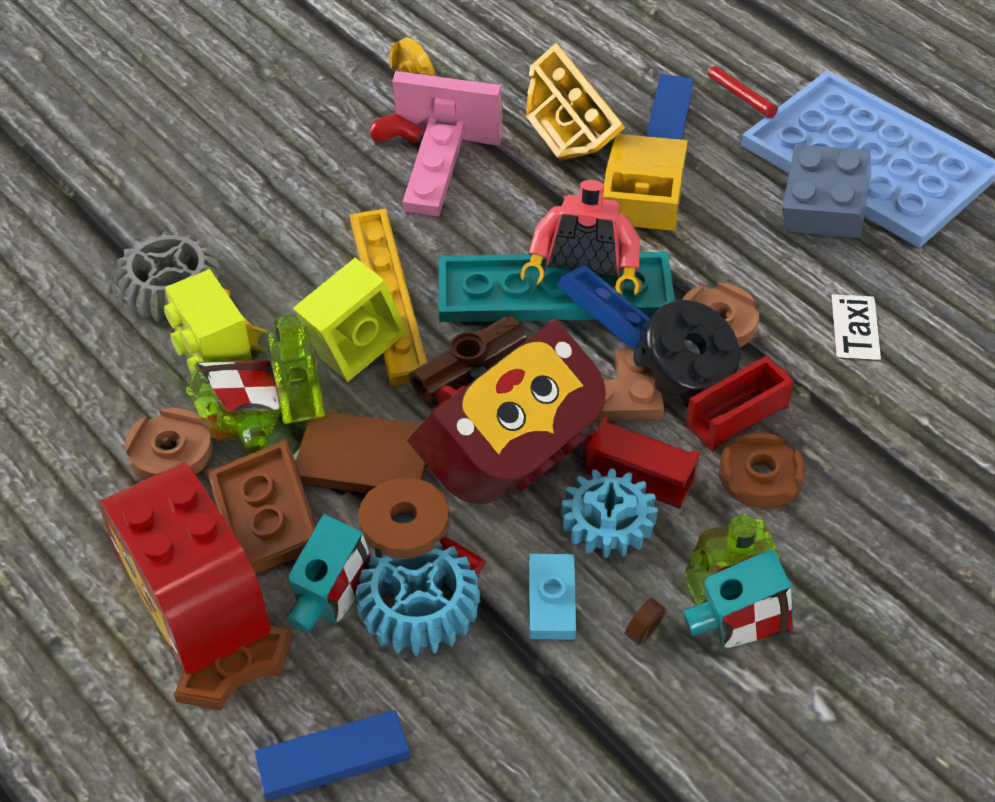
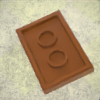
(357, 452)
(265, 505)

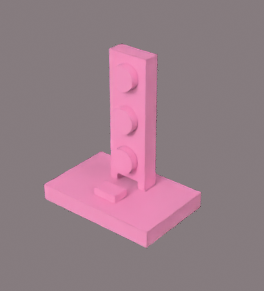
(448, 114)

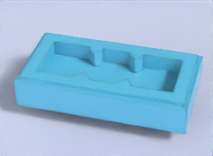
(552, 597)

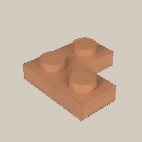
(632, 393)

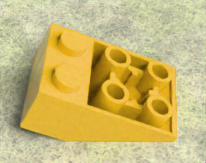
(646, 179)

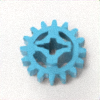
(631, 513)

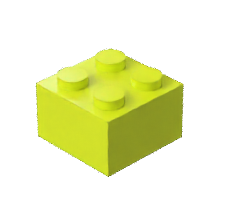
(351, 319)
(205, 321)

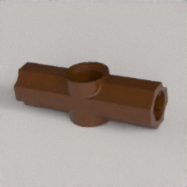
(466, 352)

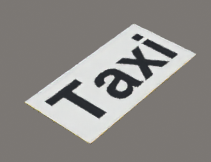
(855, 327)

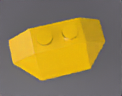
(568, 107)

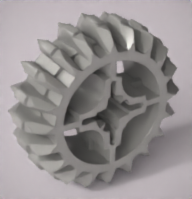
(161, 263)

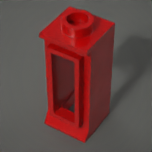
(761, 379)
(663, 467)

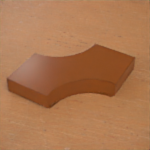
(218, 681)

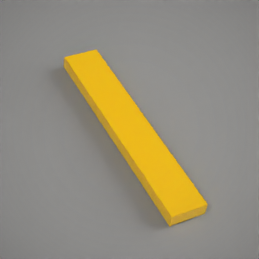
(379, 253)

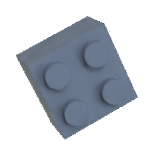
(827, 191)

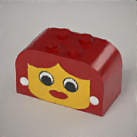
(186, 567)

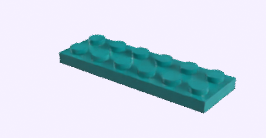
(491, 288)

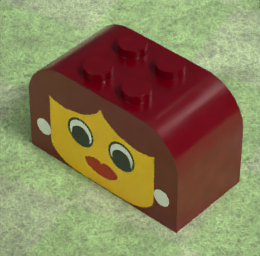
(513, 418)

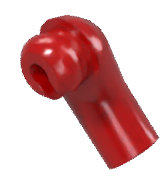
(393, 126)

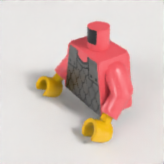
(588, 234)

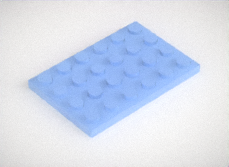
(916, 170)

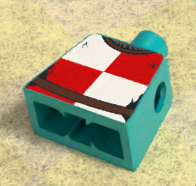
(327, 574)
(745, 602)

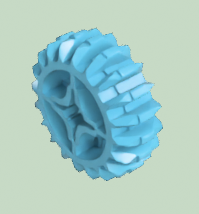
(420, 610)

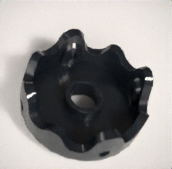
(665, 353)

